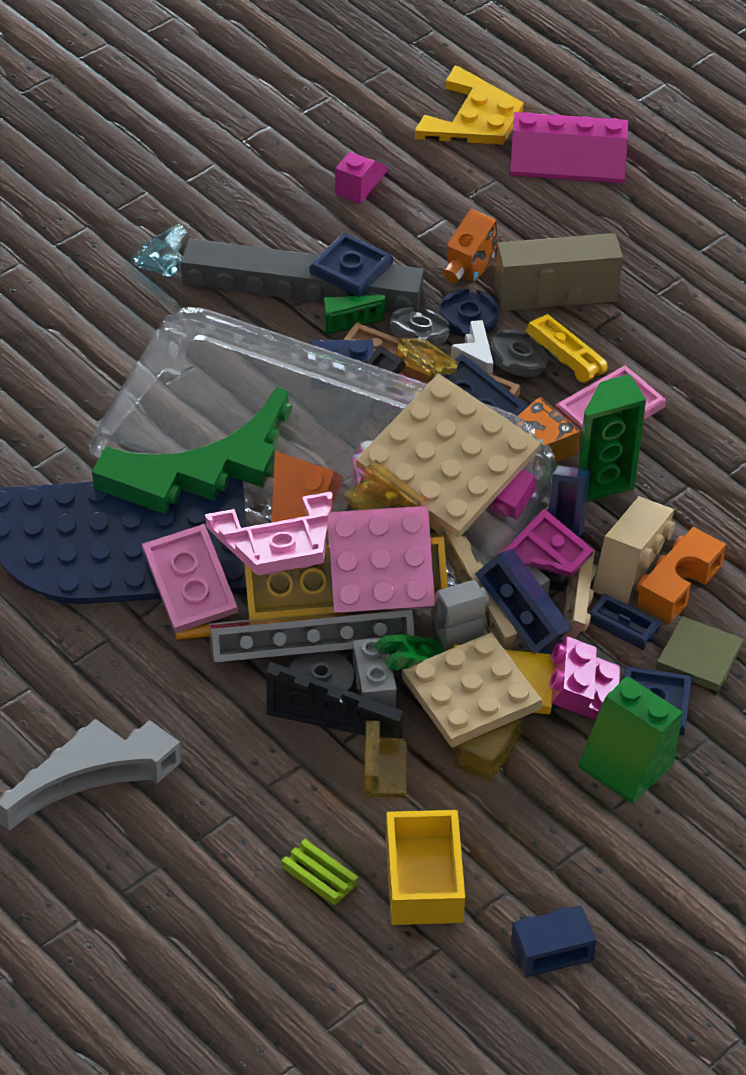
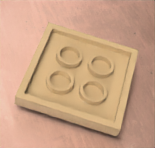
(471, 689)

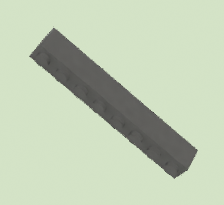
(286, 274)

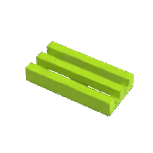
(324, 868)

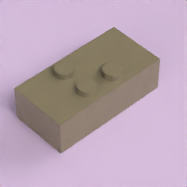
(558, 271)

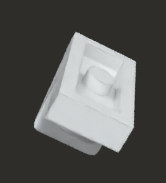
(475, 347)

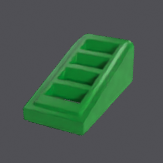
(343, 313)

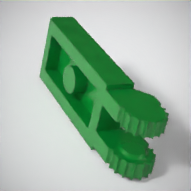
(409, 650)

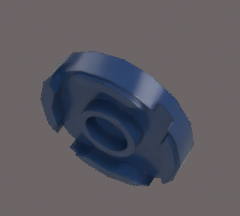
(464, 306)

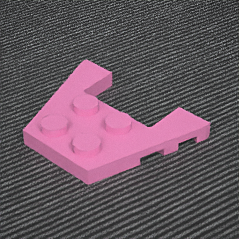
(277, 544)

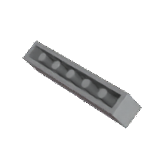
(303, 633)

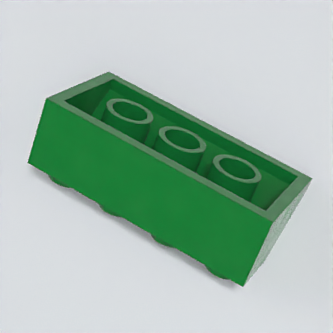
(612, 437)

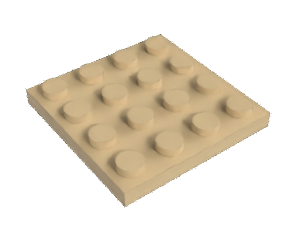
(452, 452)

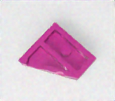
(550, 546)

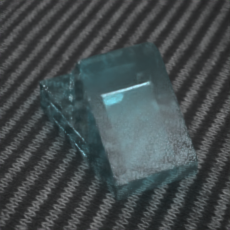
(161, 252)

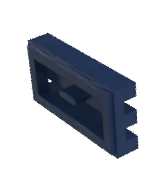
(620, 624)

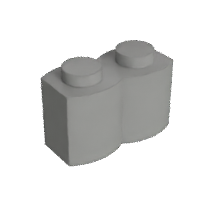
(460, 613)

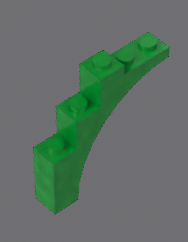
(204, 471)

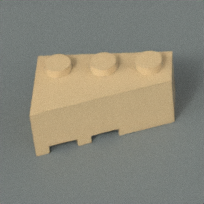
(632, 548)

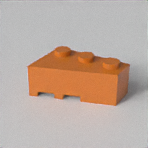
(297, 479)

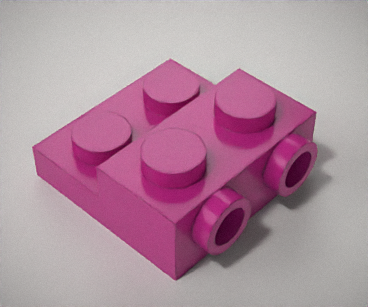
(581, 678)

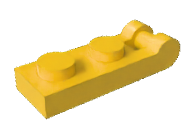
(567, 348)

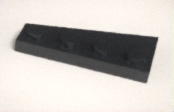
(325, 705)

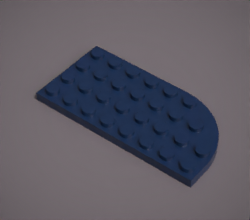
(88, 543)

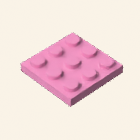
(381, 559)

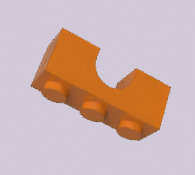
(664, 589)

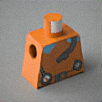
(471, 247)
(552, 429)

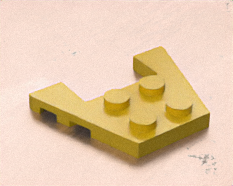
(483, 118)

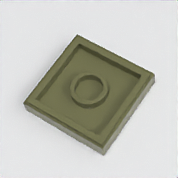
(700, 653)

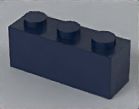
(523, 601)

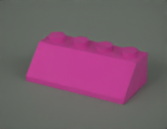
(569, 147)

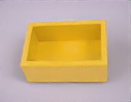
(424, 867)

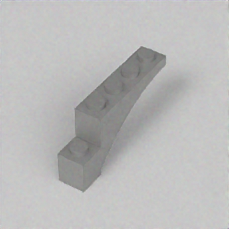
(89, 761)

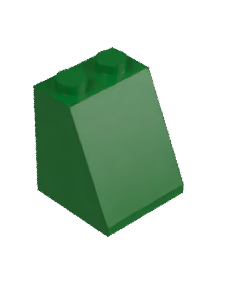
(632, 740)

